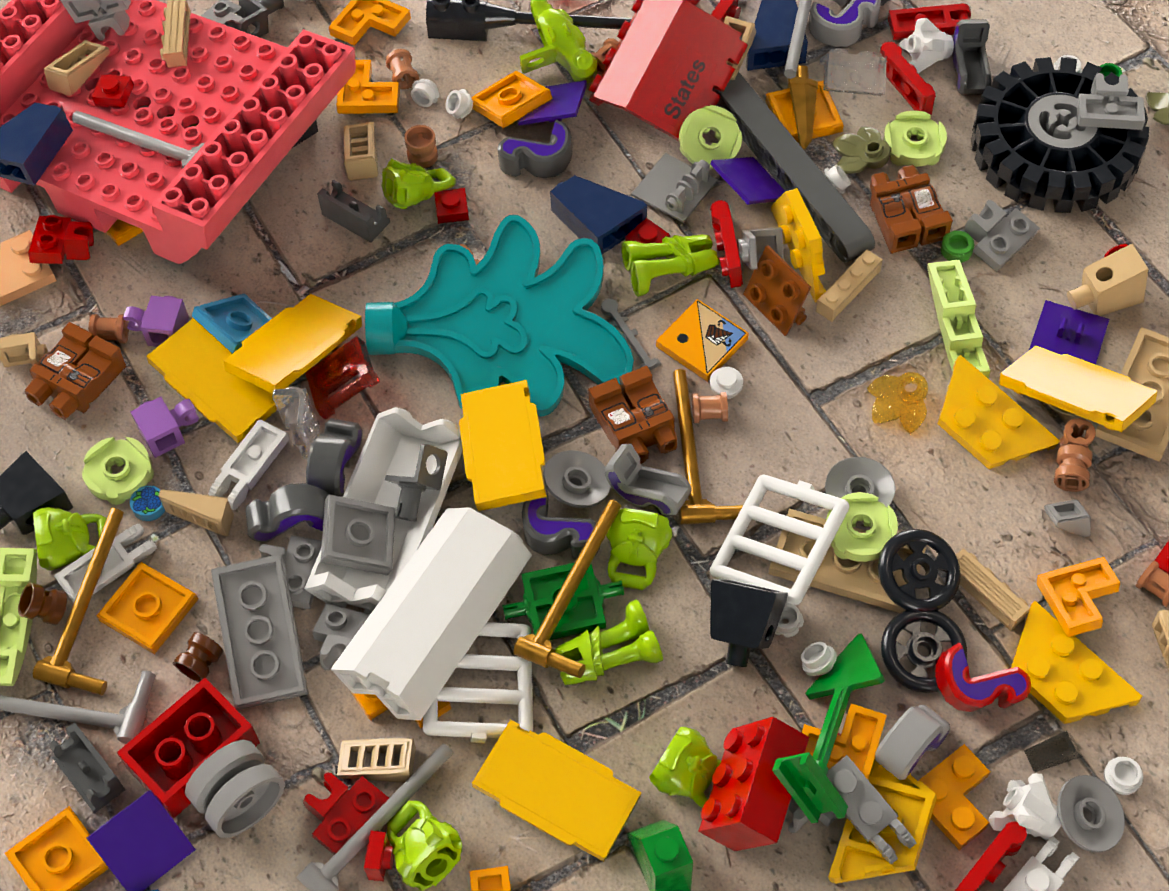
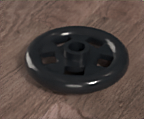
(945, 561)
(893, 651)

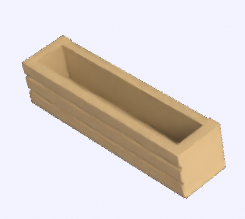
(176, 33)
(849, 285)
(991, 592)

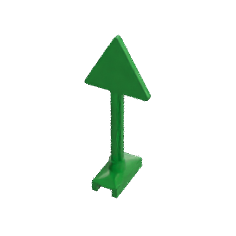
(806, 774)

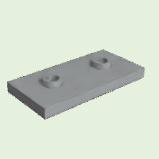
(259, 632)

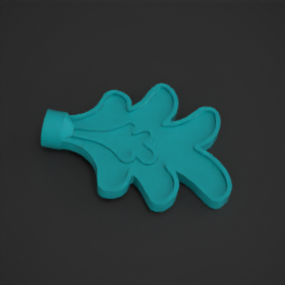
(504, 320)

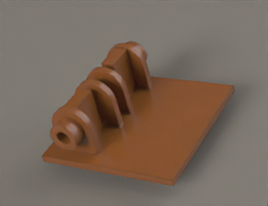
(777, 291)

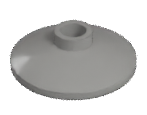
(861, 475)
(576, 479)
(1090, 813)

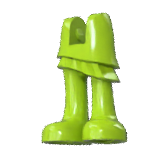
(683, 254)
(591, 645)

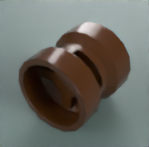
(42, 604)
(200, 654)

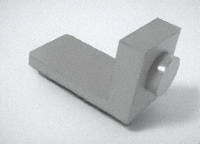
(754, 243)

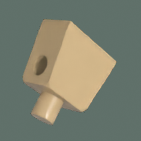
(1112, 283)

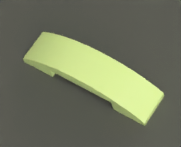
(17, 569)

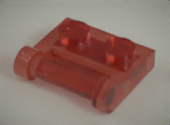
(336, 371)

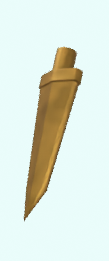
(803, 98)

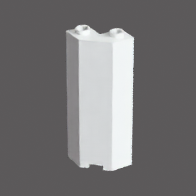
(394, 451)
(433, 612)

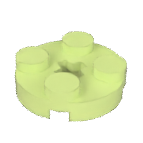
(702, 121)
(908, 152)
(120, 486)
(874, 514)

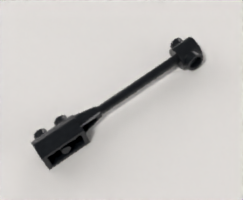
(473, 18)

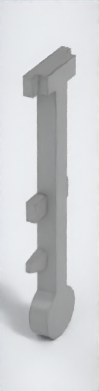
(610, 307)

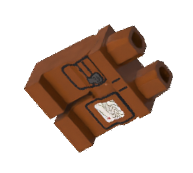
(908, 209)
(74, 371)
(634, 413)

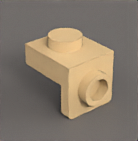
(21, 349)

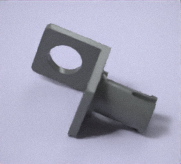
(257, 14)
(413, 486)

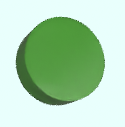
(957, 246)

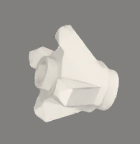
(927, 45)
(1030, 807)

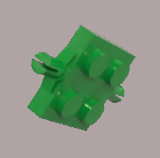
(582, 612)

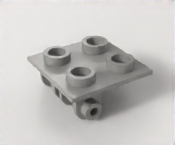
(675, 186)

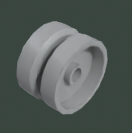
(234, 788)

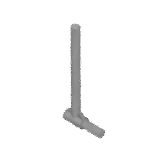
(798, 36)
(135, 137)
(125, 724)
(323, 877)

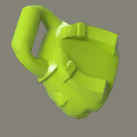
(411, 183)
(63, 535)
(637, 540)
(686, 766)
(426, 848)

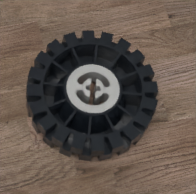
(1033, 141)

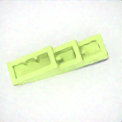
(956, 314)

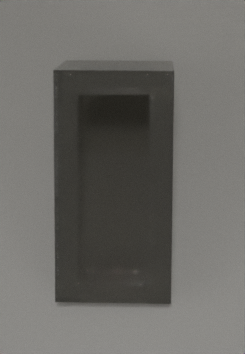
(1053, 752)

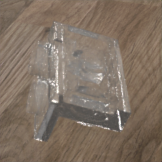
(853, 72)
(298, 416)

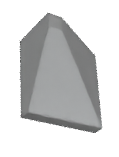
(1070, 517)

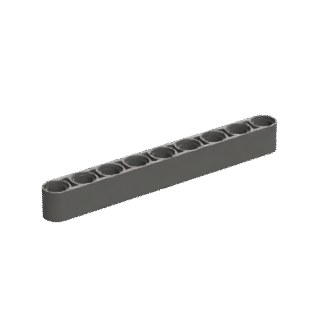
(795, 169)

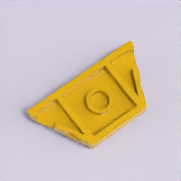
(802, 239)
(989, 420)
(1066, 672)
(913, 805)

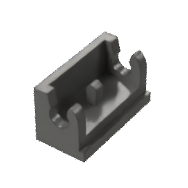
(352, 213)
(86, 769)

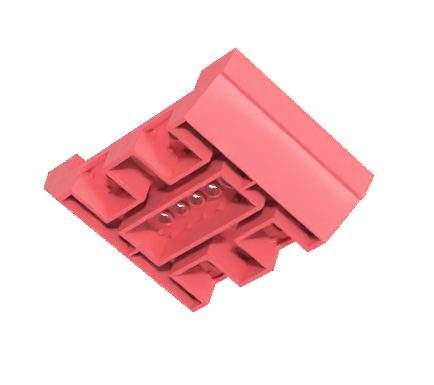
(238, 89)

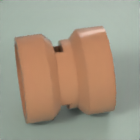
(421, 145)
(1073, 468)

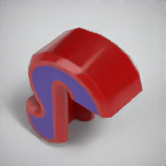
(978, 692)

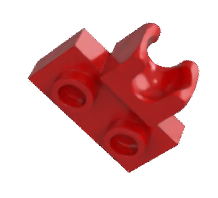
(60, 237)
(343, 810)

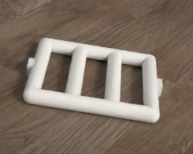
(751, 511)
(522, 697)

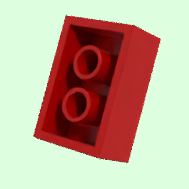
(181, 740)
(747, 796)

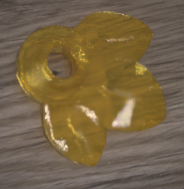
(896, 402)

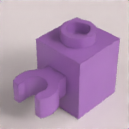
(160, 320)
(160, 426)

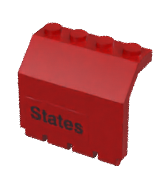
(668, 63)

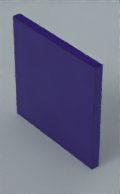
(565, 104)
(748, 179)
(1070, 332)
(141, 843)

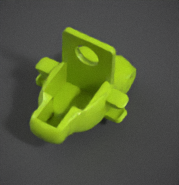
(561, 44)

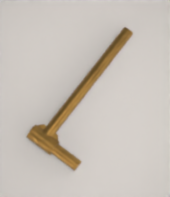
(695, 509)
(538, 647)
(57, 669)

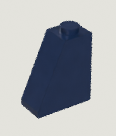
(773, 35)
(32, 142)
(596, 211)

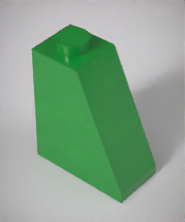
(662, 856)

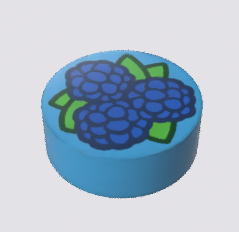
(146, 503)

